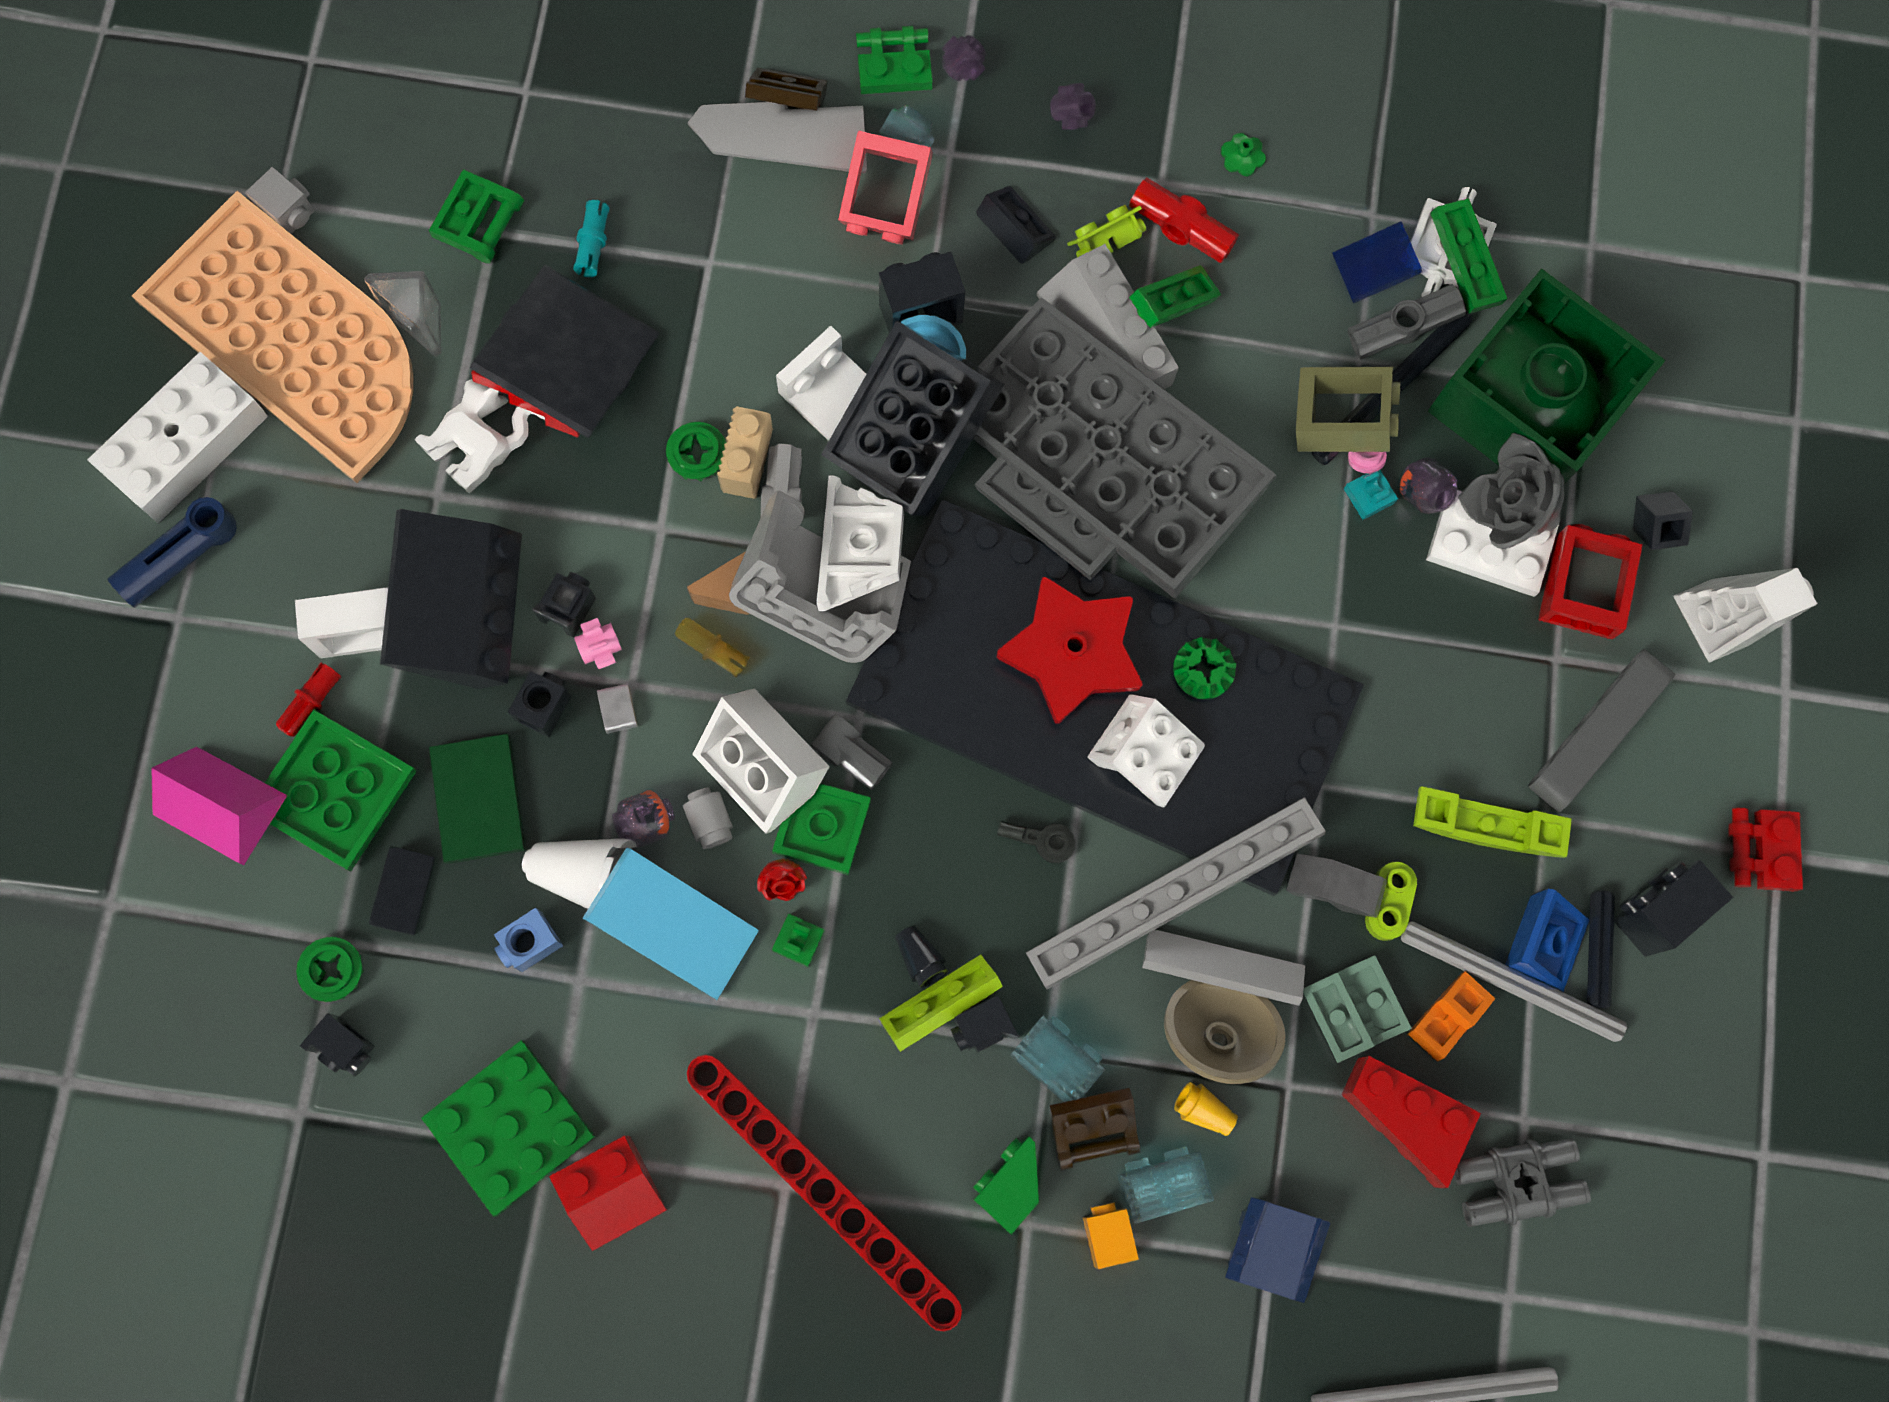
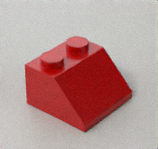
(608, 1192)

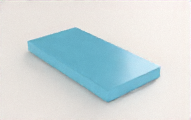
(670, 923)

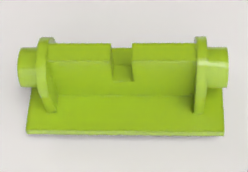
(1121, 227)

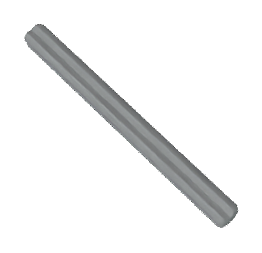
(1514, 982)
(1454, 1389)

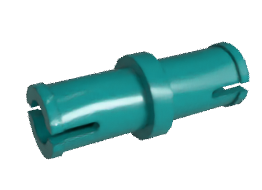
(591, 238)

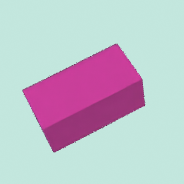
(214, 802)

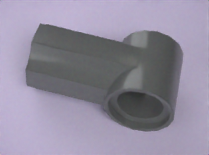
(843, 746)

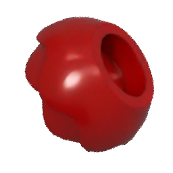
(781, 880)

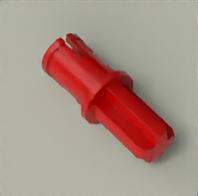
(307, 699)

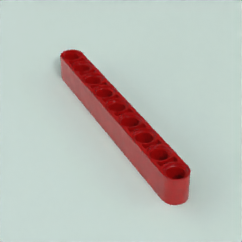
(843, 1199)

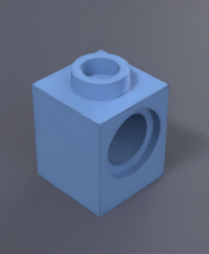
(545, 941)

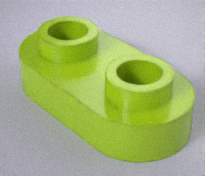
(1394, 901)

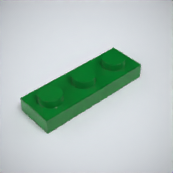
(1468, 255)
(1174, 296)

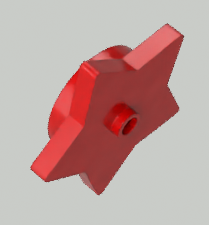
(1067, 675)

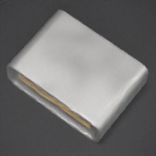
(617, 708)

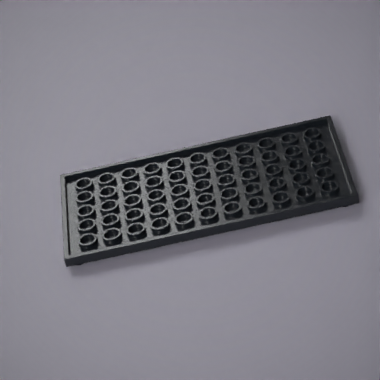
(943, 682)

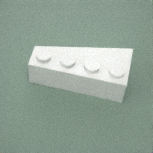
(1743, 608)

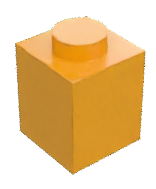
(1110, 1236)

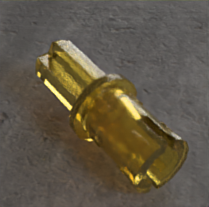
(711, 646)

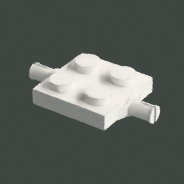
(1430, 249)

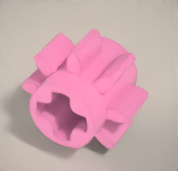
(597, 643)

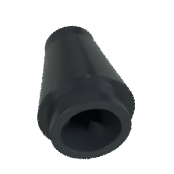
(920, 957)

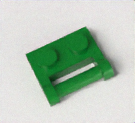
(465, 211)

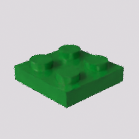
(824, 829)

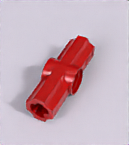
(1184, 220)

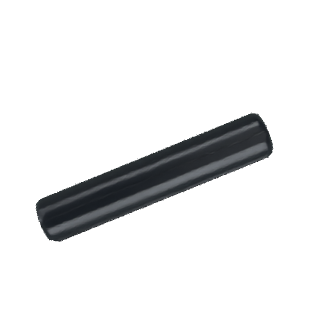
(1600, 949)

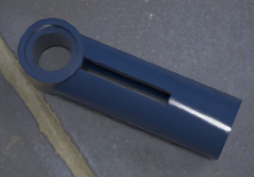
(174, 551)

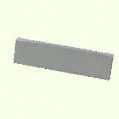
(1224, 967)

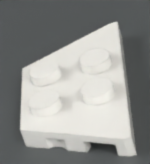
(858, 544)

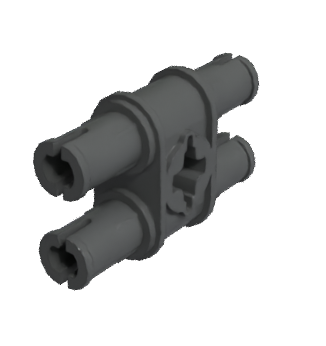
(1530, 1200)

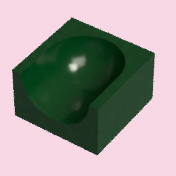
(1547, 374)

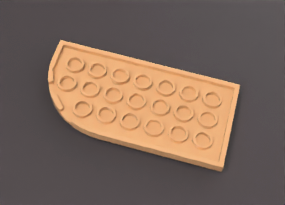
(288, 333)

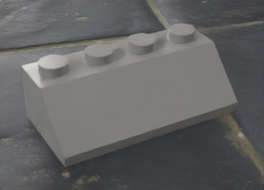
(1096, 298)

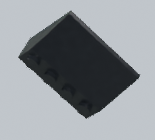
(912, 419)
(451, 599)

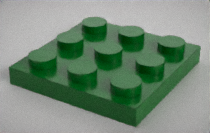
(336, 789)
(508, 1128)

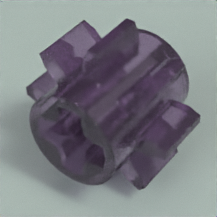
(963, 58)
(1072, 106)

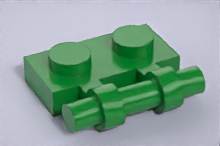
(894, 70)

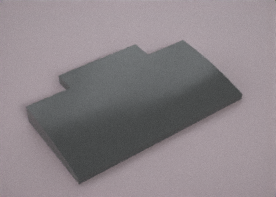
(1108, 457)

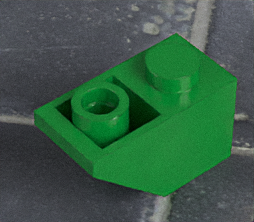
(1014, 1187)

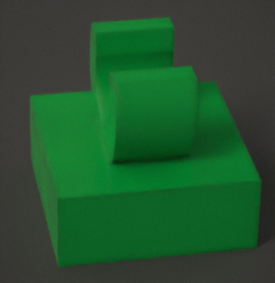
(798, 940)

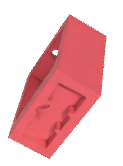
(895, 150)

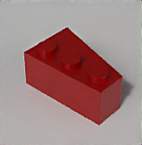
(1415, 1118)

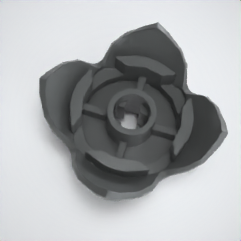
(1519, 497)

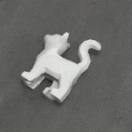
(481, 444)

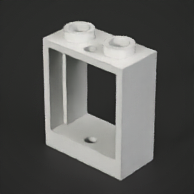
(342, 622)

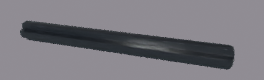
(1405, 374)

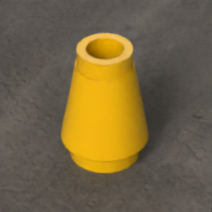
(1204, 1109)

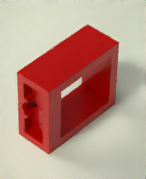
(1582, 616)

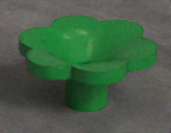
(1243, 154)

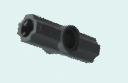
(1427, 312)

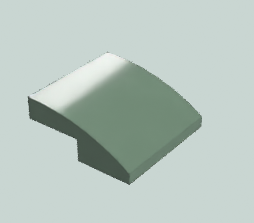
(1356, 1008)

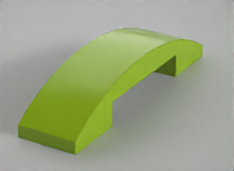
(1491, 825)

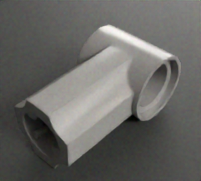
(783, 473)

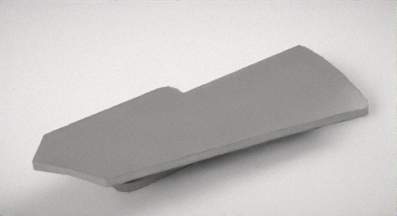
(781, 134)

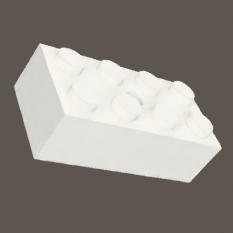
(178, 437)

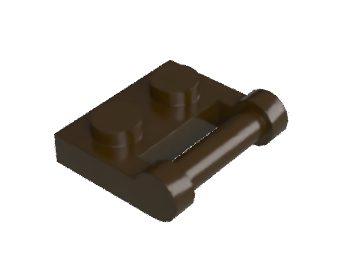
(1091, 1119)

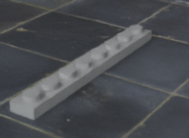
(1175, 893)

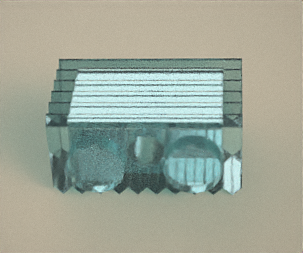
(1057, 1060)
(1165, 1185)

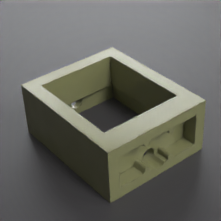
(1346, 436)

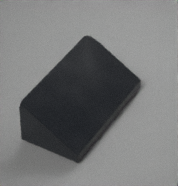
(1014, 224)
(402, 891)

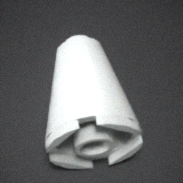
(574, 867)

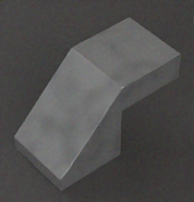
(1338, 884)

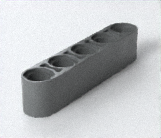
(1601, 730)

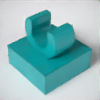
(1370, 494)

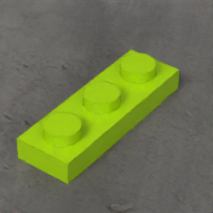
(940, 1002)

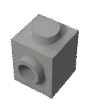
(281, 200)

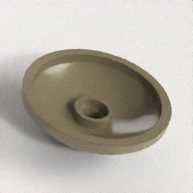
(1241, 1022)

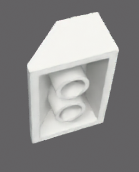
(759, 758)

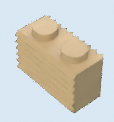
(745, 452)

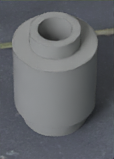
(708, 818)

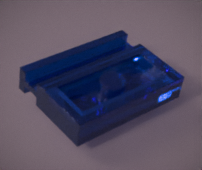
(1377, 262)

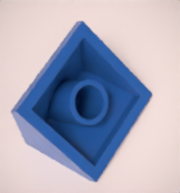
(1548, 939)

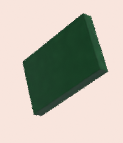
(477, 799)

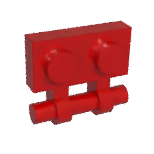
(1777, 849)

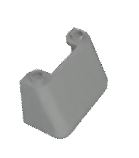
(781, 587)

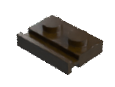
(786, 89)

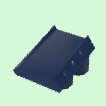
(1277, 1249)

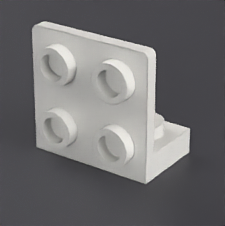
(821, 382)
(1148, 748)

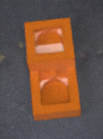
(1451, 1016)

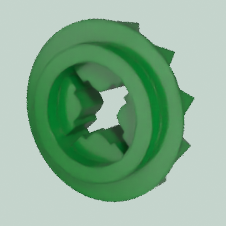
(682, 442)
(1193, 681)
(311, 973)

